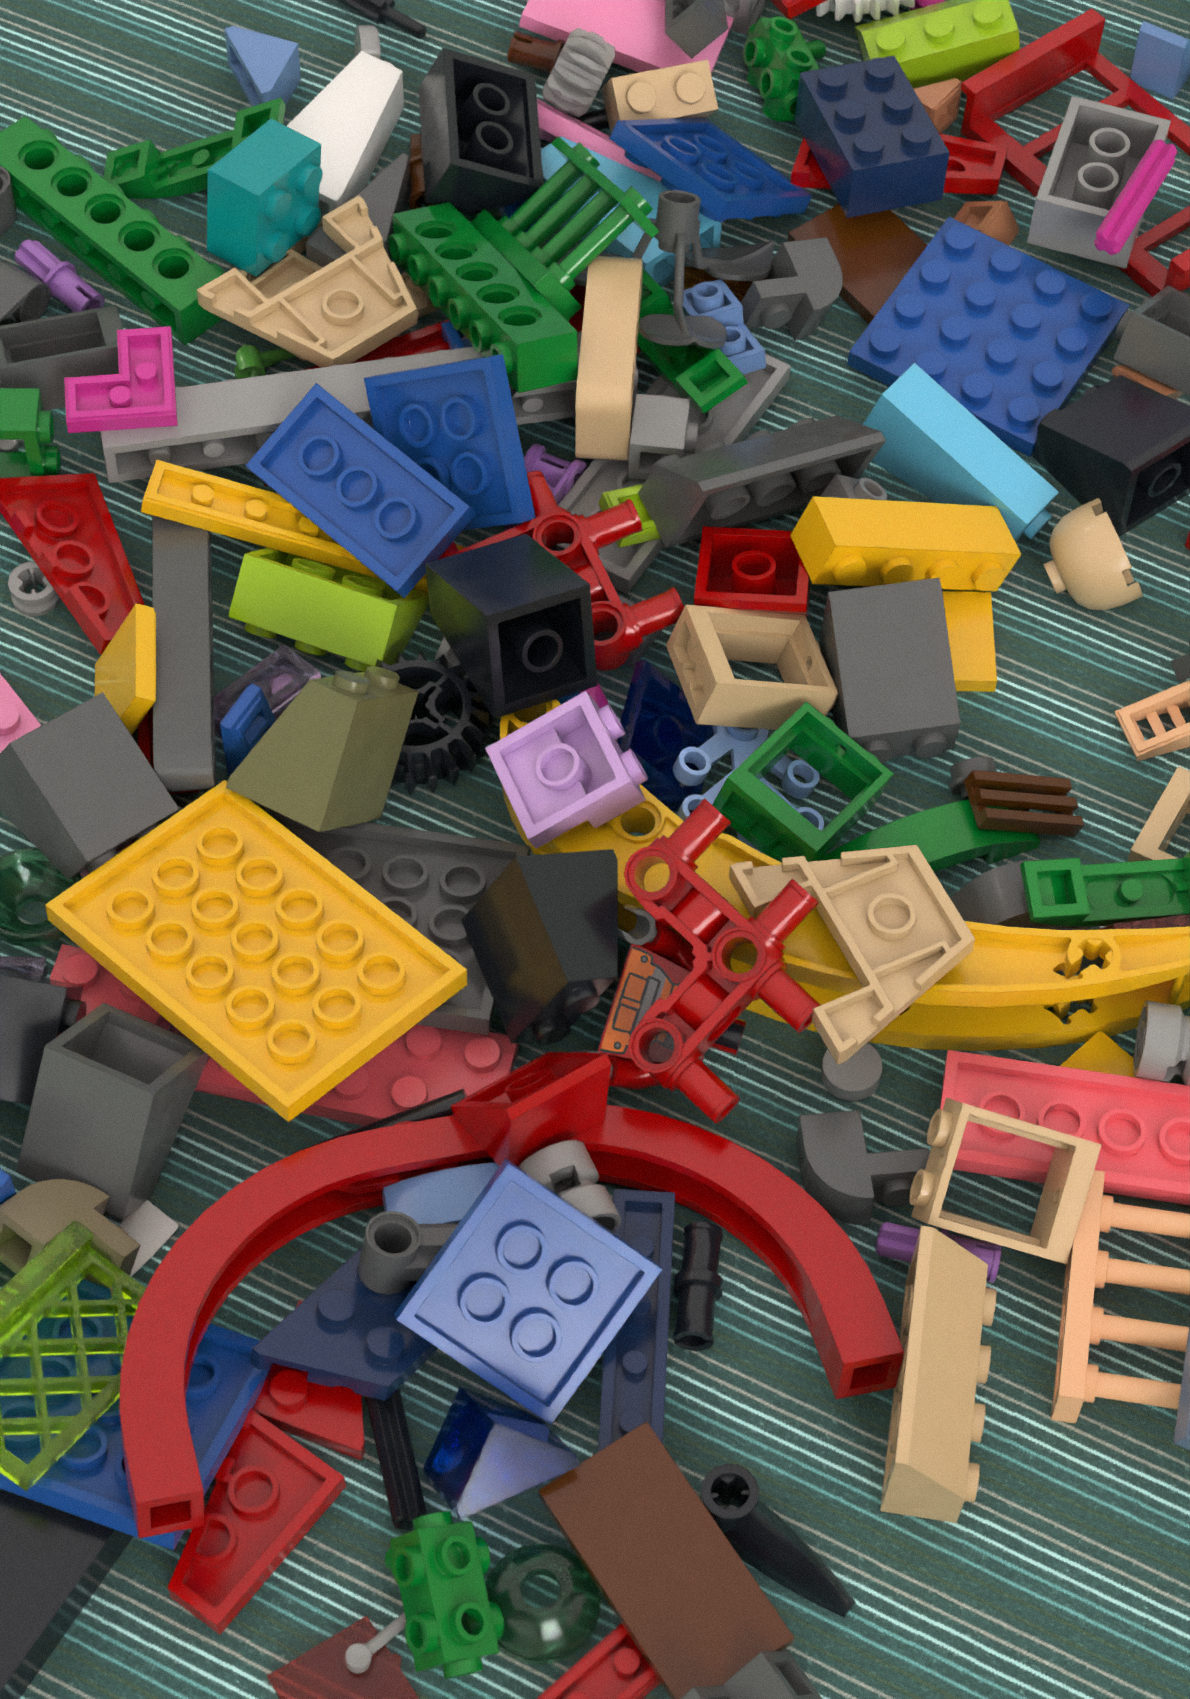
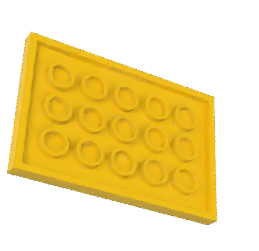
(257, 948)

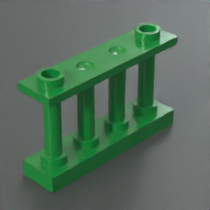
(540, 265)

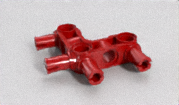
(586, 537)
(712, 992)

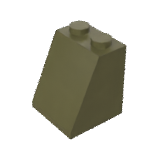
(331, 750)

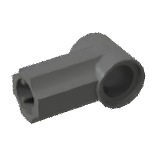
(409, 1248)

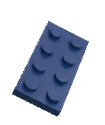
(360, 490)

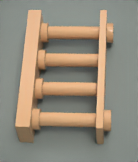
(1087, 1324)

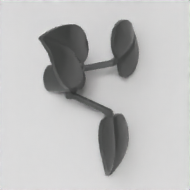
(679, 228)

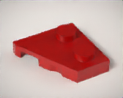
(312, 1410)

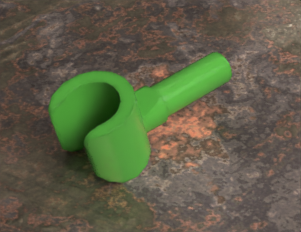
(252, 361)

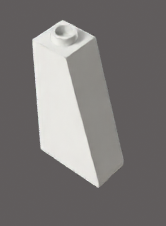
(352, 125)

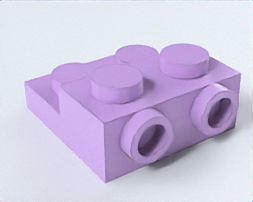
(568, 769)

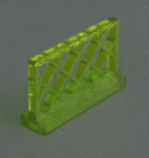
(37, 1295)

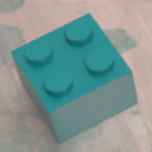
(263, 197)

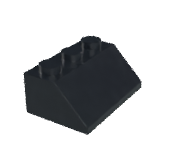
(479, 133)

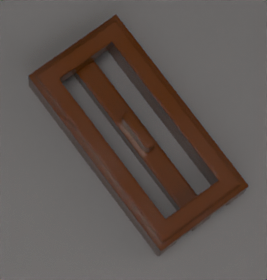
(1021, 794)

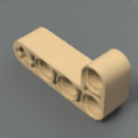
(608, 358)

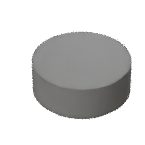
(367, 40)
(855, 1077)

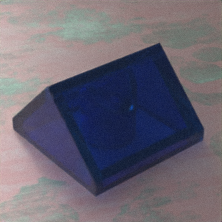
(657, 730)
(491, 1454)

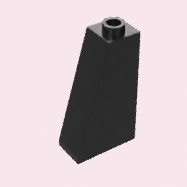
(46, 1578)

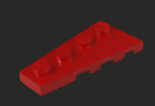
(971, 167)
(75, 546)

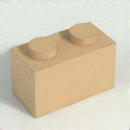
(661, 94)

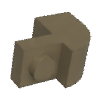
(46, 1209)

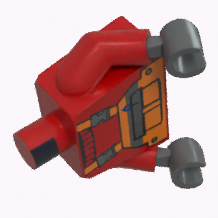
(646, 976)

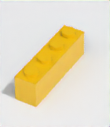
(904, 542)

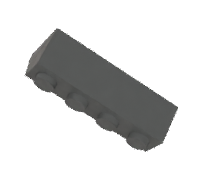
(754, 477)

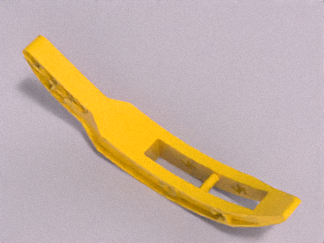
(982, 1004)

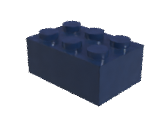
(871, 136)

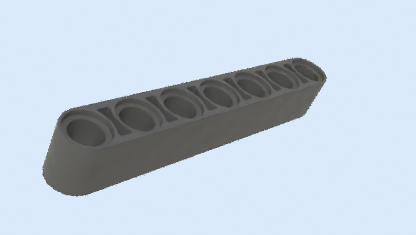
(184, 657)

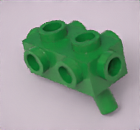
(775, 60)
(445, 1595)

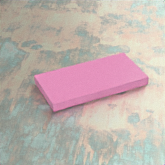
(631, 26)

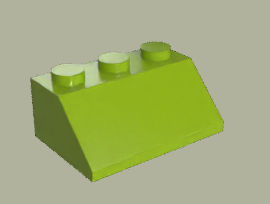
(943, 39)
(325, 608)

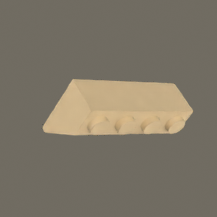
(936, 1386)

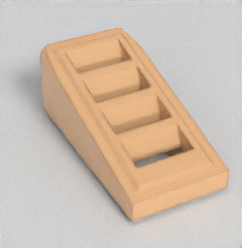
(1164, 742)

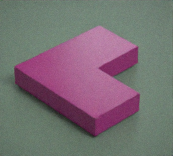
(137, 396)

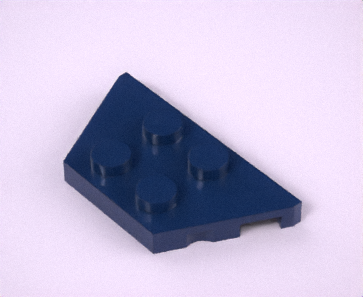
(347, 1337)

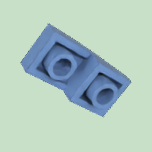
(717, 301)
(439, 1195)

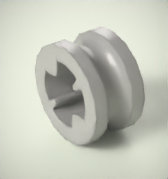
(35, 603)

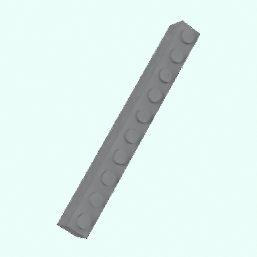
(234, 417)

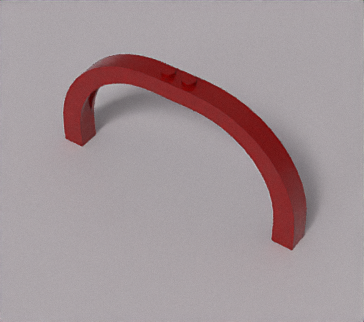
(349, 1175)

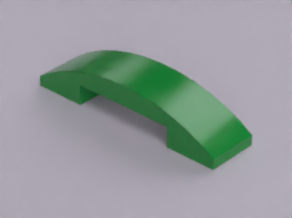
(152, 174)
(691, 371)
(944, 837)
(1105, 893)

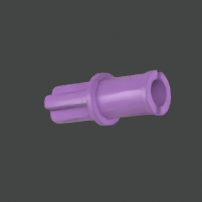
(59, 276)
(899, 1243)

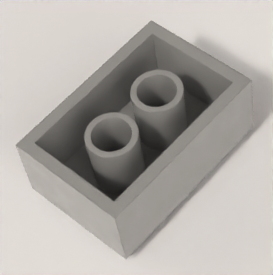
(1087, 173)

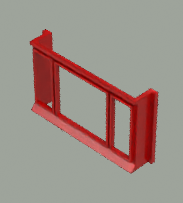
(1042, 67)

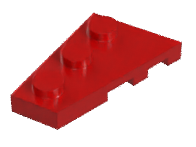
(256, 1515)

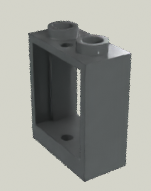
(1158, 338)
(59, 347)

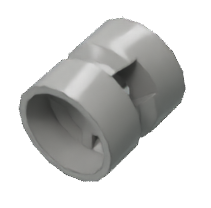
(1162, 1043)
(572, 1175)

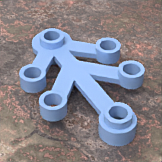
(739, 745)

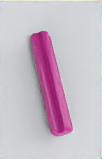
(1135, 197)

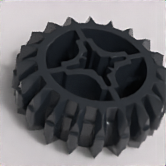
(430, 746)

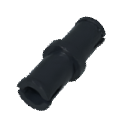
(698, 1286)

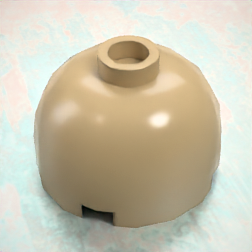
(1090, 560)

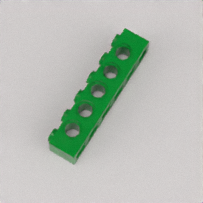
(107, 230)
(484, 296)

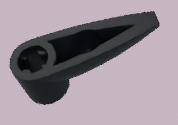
(768, 1541)

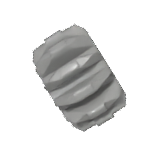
(578, 72)

